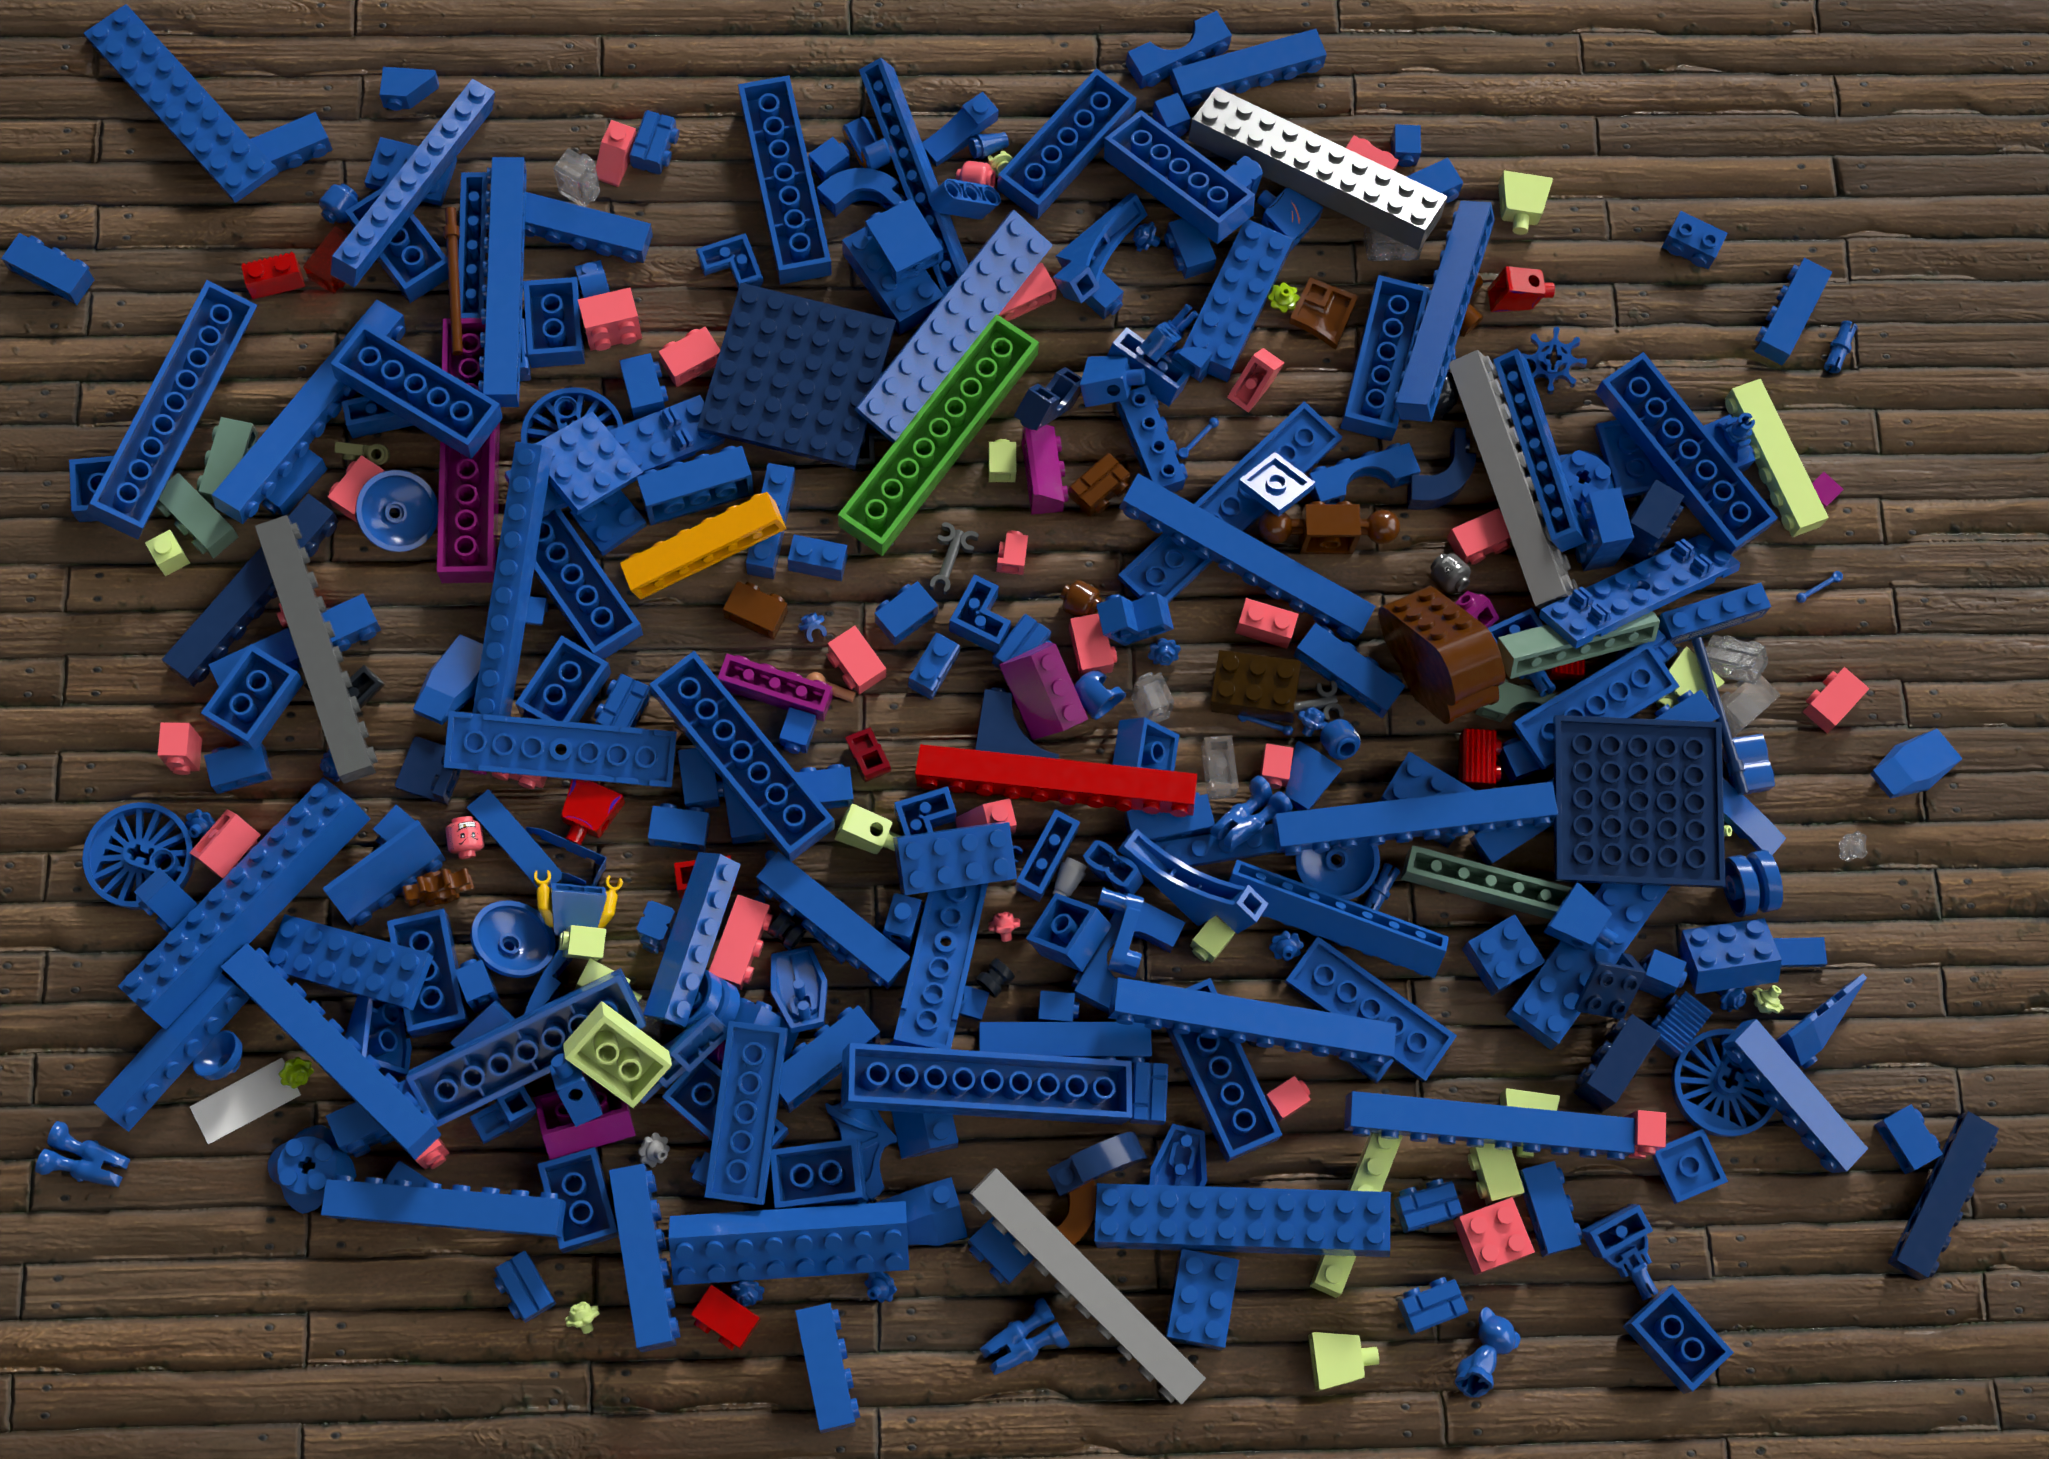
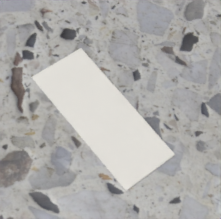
(242, 1102)

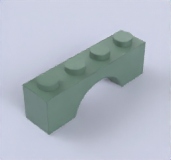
(1513, 699)

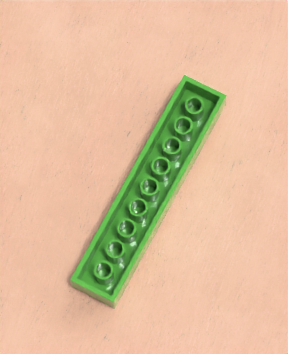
(938, 435)

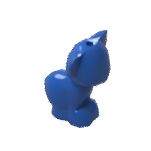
(1475, 1371)

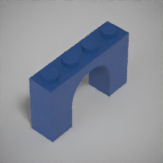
(1152, 926)

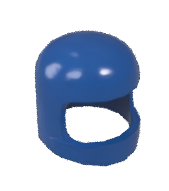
(1095, 696)

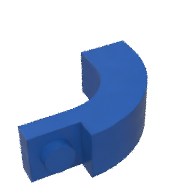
(858, 185)

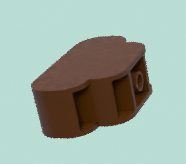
(1442, 653)

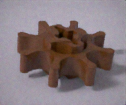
(438, 888)

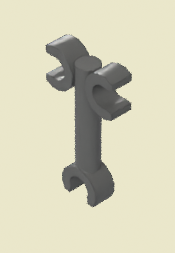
(955, 539)
(1326, 700)

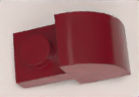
(868, 755)

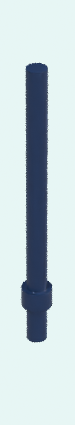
(1734, 766)

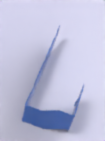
(567, 878)

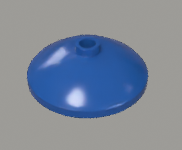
(410, 498)
(1348, 878)
(519, 929)

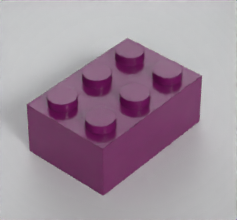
(564, 1138)

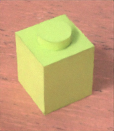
(1002, 461)
(167, 552)
(1211, 939)

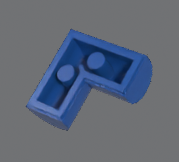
(732, 254)

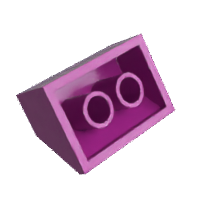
(1043, 470)
(1043, 691)

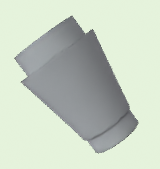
(1069, 877)

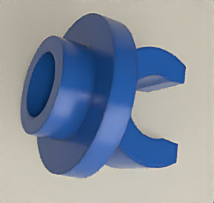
(810, 623)

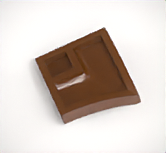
(1323, 311)

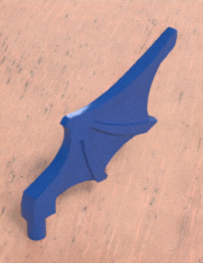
(874, 1137)

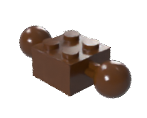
(1329, 527)

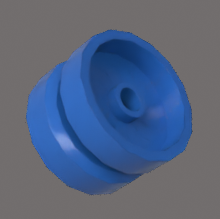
(1753, 883)
(717, 997)

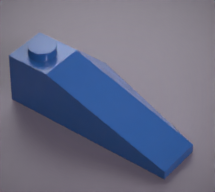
(1813, 1031)
(381, 1034)
(932, 1214)

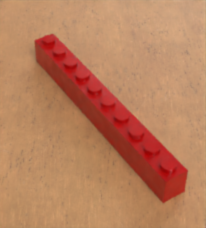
(1056, 780)

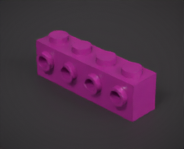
(775, 686)

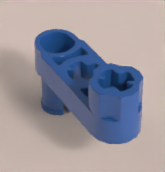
(1167, 334)
(1122, 959)

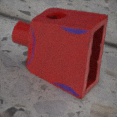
(1518, 289)
(589, 809)

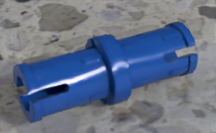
(1840, 346)
(1381, 888)

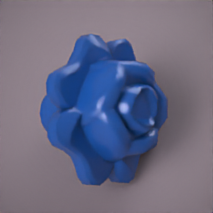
(1145, 236)
(1164, 652)
(1312, 720)
(328, 767)
(199, 823)
(1286, 946)
(1732, 998)
(880, 1286)
(747, 1292)

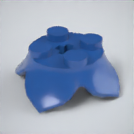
(1588, 467)
(285, 1166)

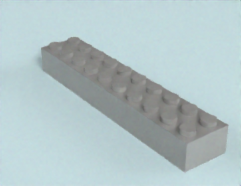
(1507, 469)

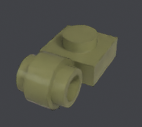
(353, 451)

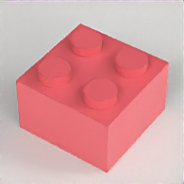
(610, 319)
(1493, 1236)

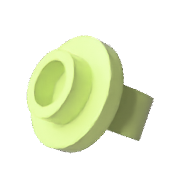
(999, 162)

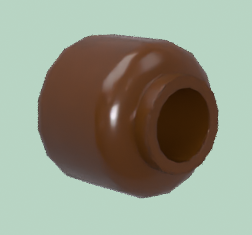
(1080, 599)

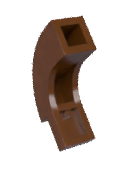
(1080, 1212)

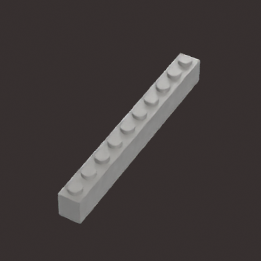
(1087, 1286)

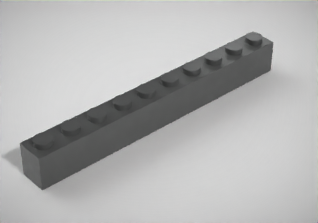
(315, 649)

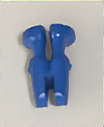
(1239, 822)
(88, 1167)
(1015, 1341)

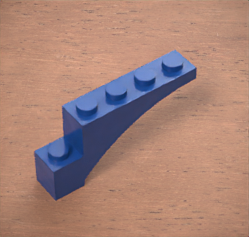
(1088, 254)
(1192, 891)

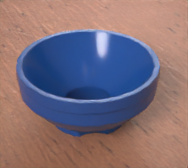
(220, 1049)

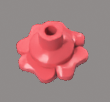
(1004, 924)

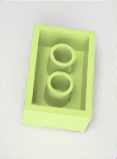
(617, 1054)

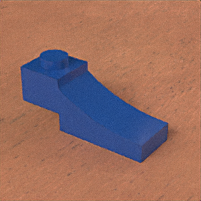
(954, 135)

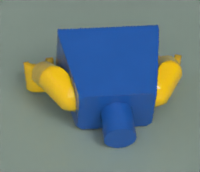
(576, 904)

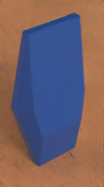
(450, 681)
(1915, 764)
(799, 988)
(1180, 1158)

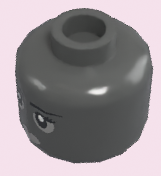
(1450, 573)

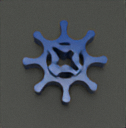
(1564, 360)

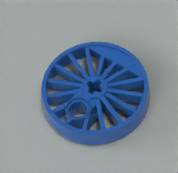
(564, 400)
(100, 843)
(1726, 1097)

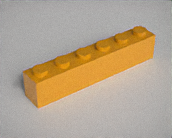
(703, 545)

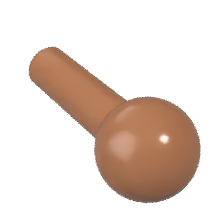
(838, 691)

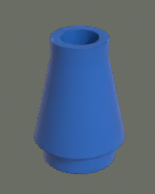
(986, 144)

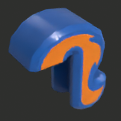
(865, 144)

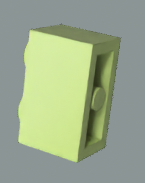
(582, 942)
(1496, 1173)

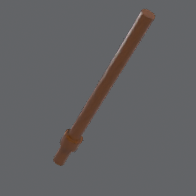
(451, 235)

